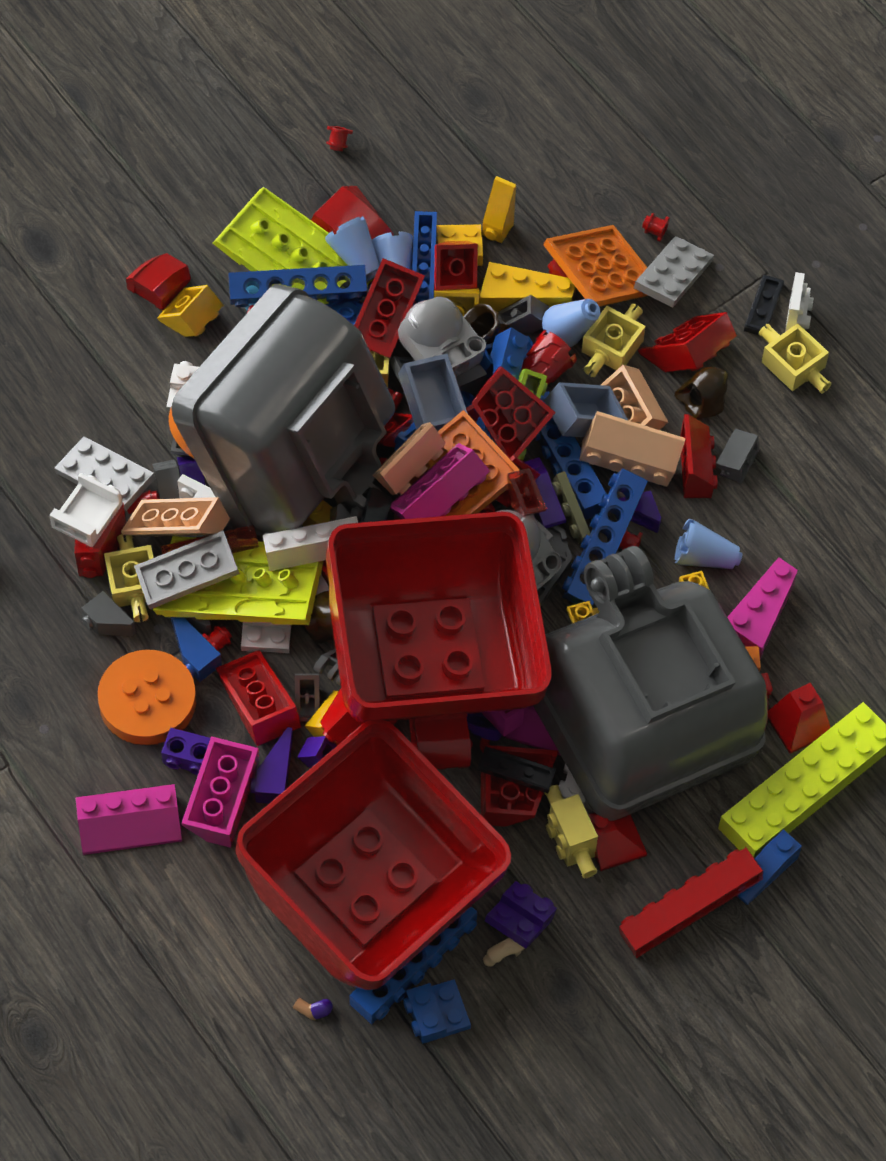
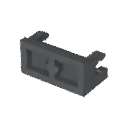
(738, 455)

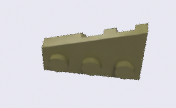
(570, 507)

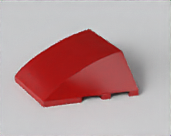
(345, 206)

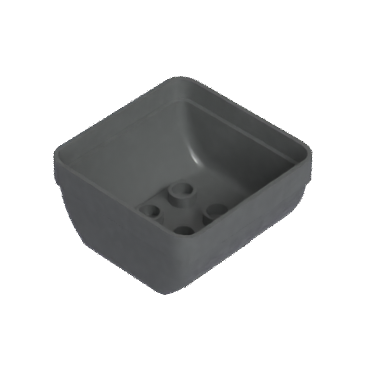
(286, 414)
(650, 689)

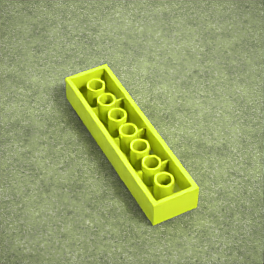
(806, 781)

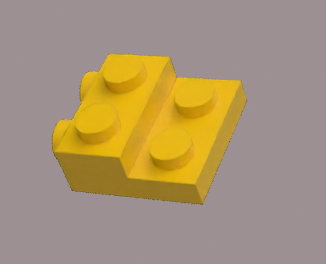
(462, 233)

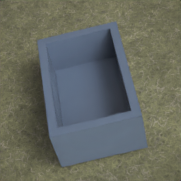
(431, 391)
(578, 404)

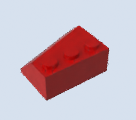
(691, 343)
(510, 412)
(509, 802)

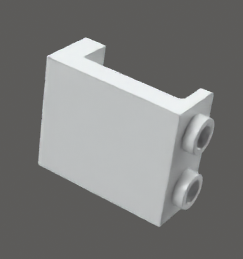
(87, 510)

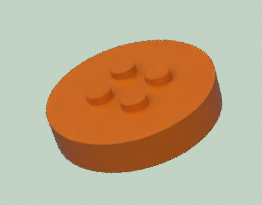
(146, 696)

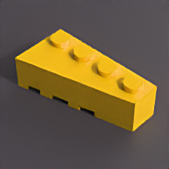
(509, 284)

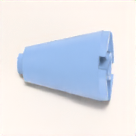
(355, 245)
(395, 248)
(571, 319)
(705, 548)

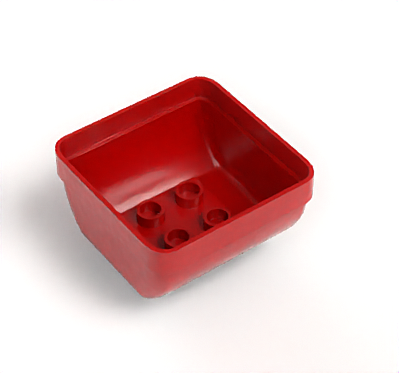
(436, 624)
(370, 856)

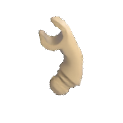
(501, 950)

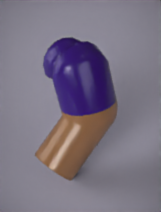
(314, 1011)

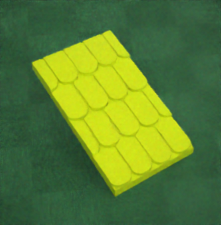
(277, 237)
(254, 594)

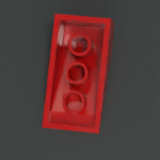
(386, 306)
(259, 697)

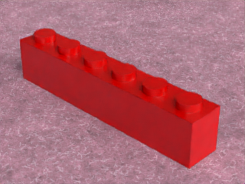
(690, 902)

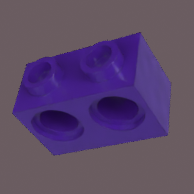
(190, 744)

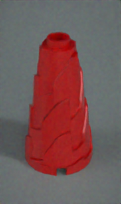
(549, 356)

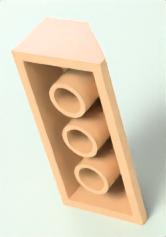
(631, 446)
(177, 517)

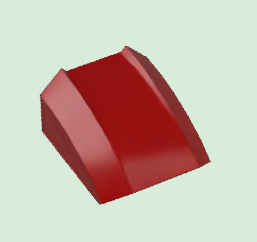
(159, 280)

